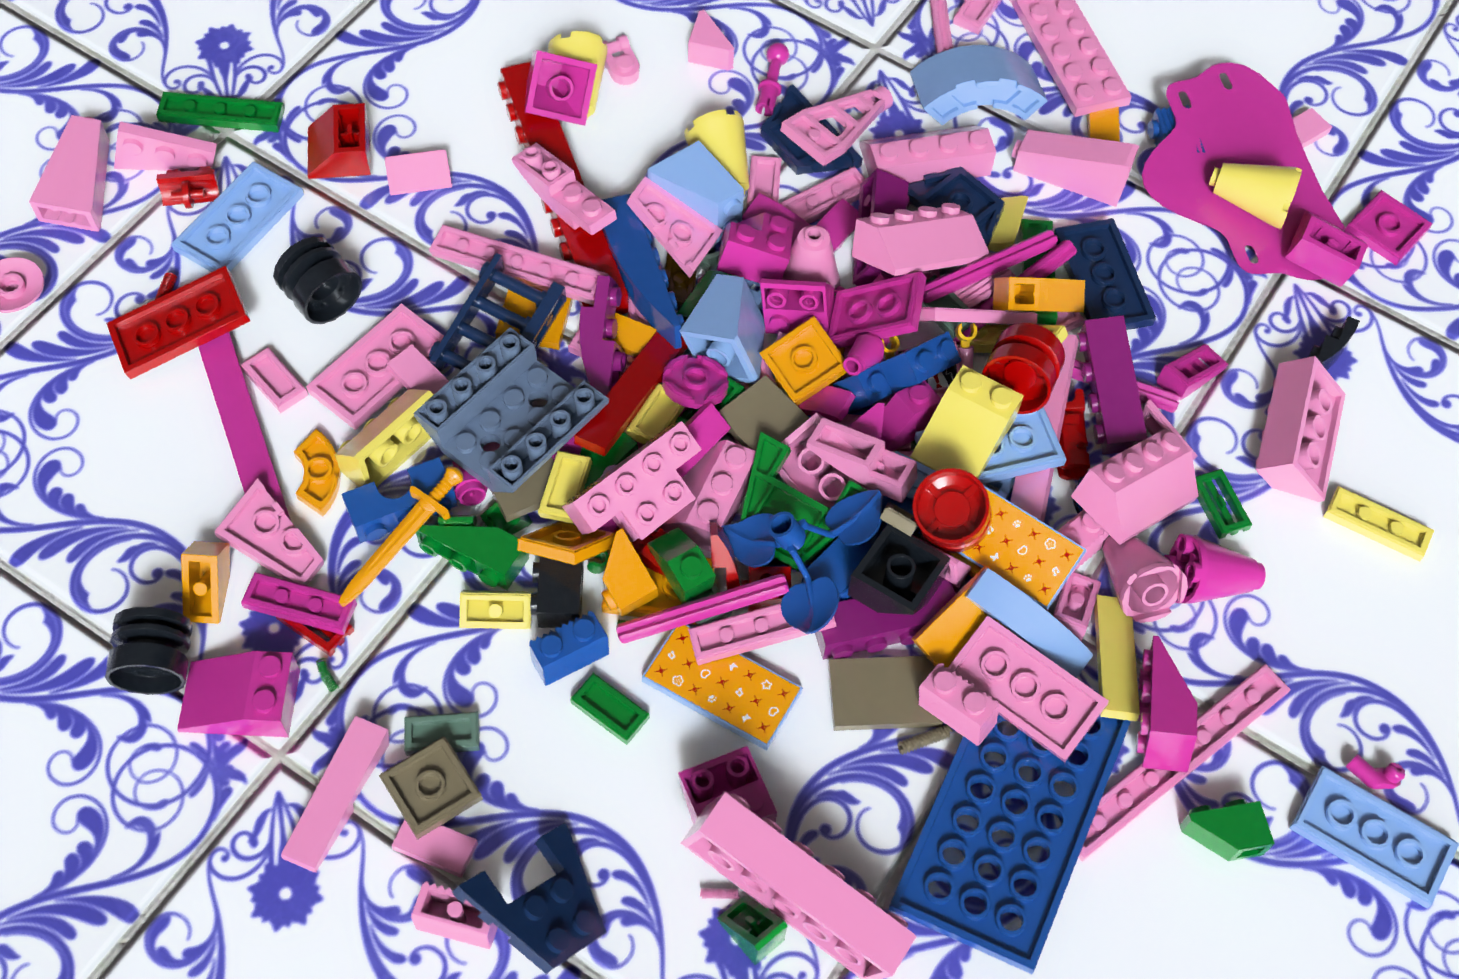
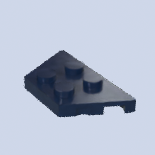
(790, 152)
(962, 189)

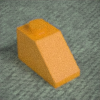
(626, 578)
(205, 580)

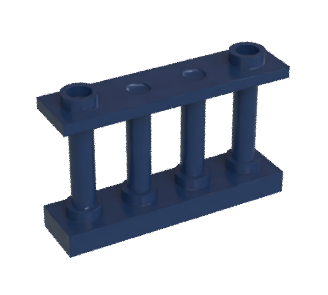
(532, 328)

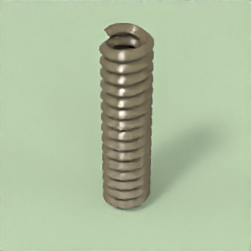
(924, 739)

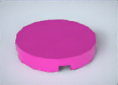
(695, 381)

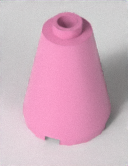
(812, 258)
(1143, 579)

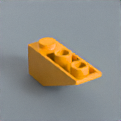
(1038, 294)

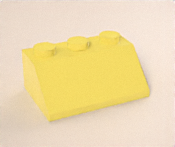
(385, 441)

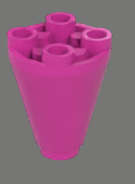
(1214, 569)

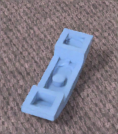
(1028, 621)

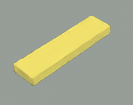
(1116, 659)

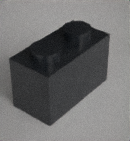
(558, 592)

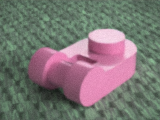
(625, 67)

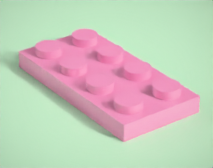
(359, 379)
(1029, 688)

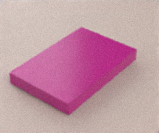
(877, 308)

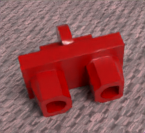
(188, 187)

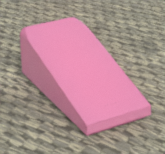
(1077, 603)

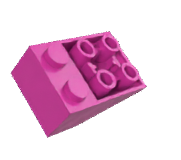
(1166, 712)

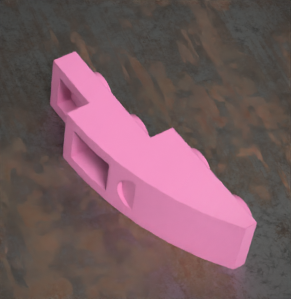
(561, 191)

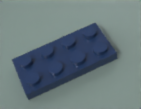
(1108, 273)

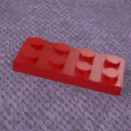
(178, 322)

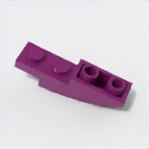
(597, 325)

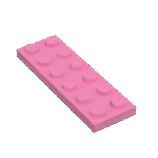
(1072, 55)

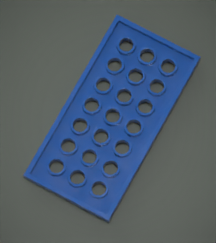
(1049, 878)

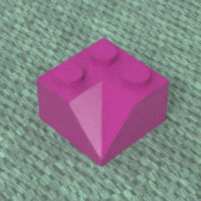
(756, 247)

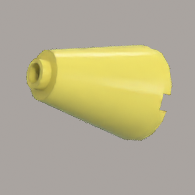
(583, 47)
(725, 140)
(1258, 189)

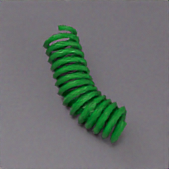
(323, 667)

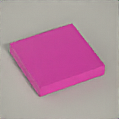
(1388, 227)

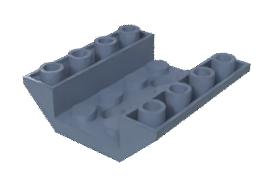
(492, 404)

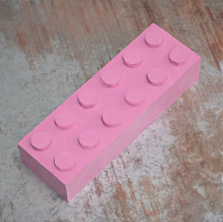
(799, 888)

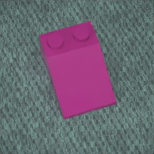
(241, 695)

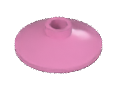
(19, 284)

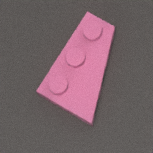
(159, 150)
(674, 224)
(269, 537)

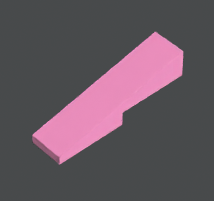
(335, 794)

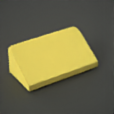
(1009, 223)
(495, 609)

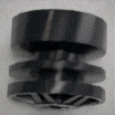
(317, 280)
(149, 651)

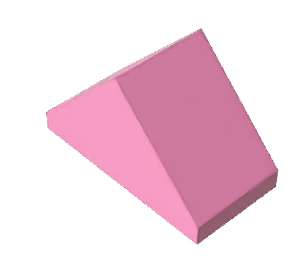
(709, 45)

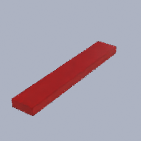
(628, 395)

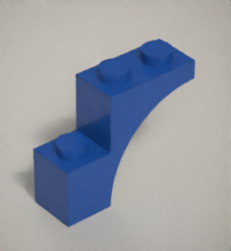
(901, 371)

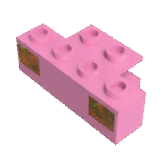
(640, 489)

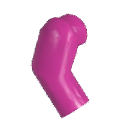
(1376, 778)

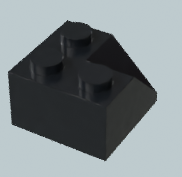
(898, 574)

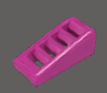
(1189, 373)

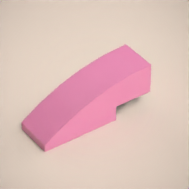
(863, 459)

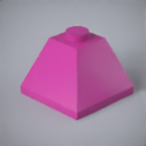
(559, 87)

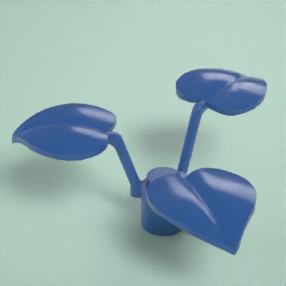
(812, 603)

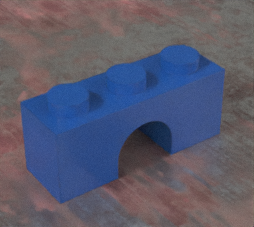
(376, 515)

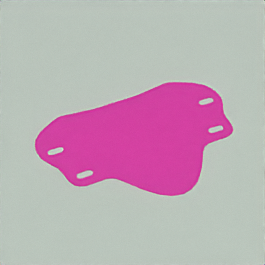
(1239, 127)

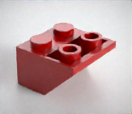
(339, 143)

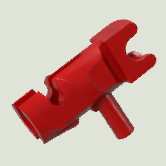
(1074, 440)

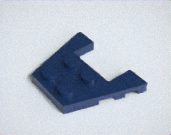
(549, 920)

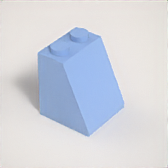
(701, 183)
(727, 328)

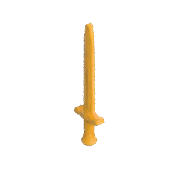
(403, 533)

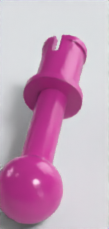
(770, 89)

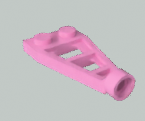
(818, 140)

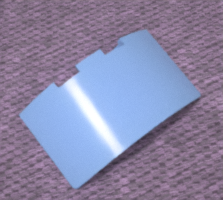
(976, 76)

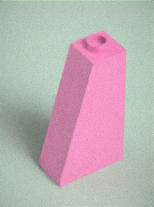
(1076, 163)
(75, 177)

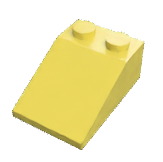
(968, 423)

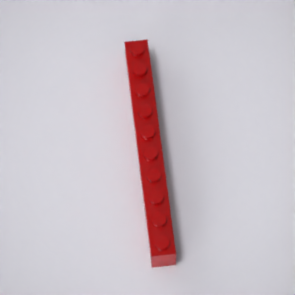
(576, 245)

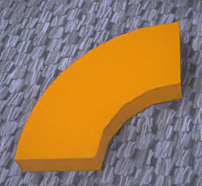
(321, 473)

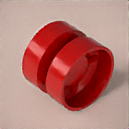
(1028, 362)
(952, 510)

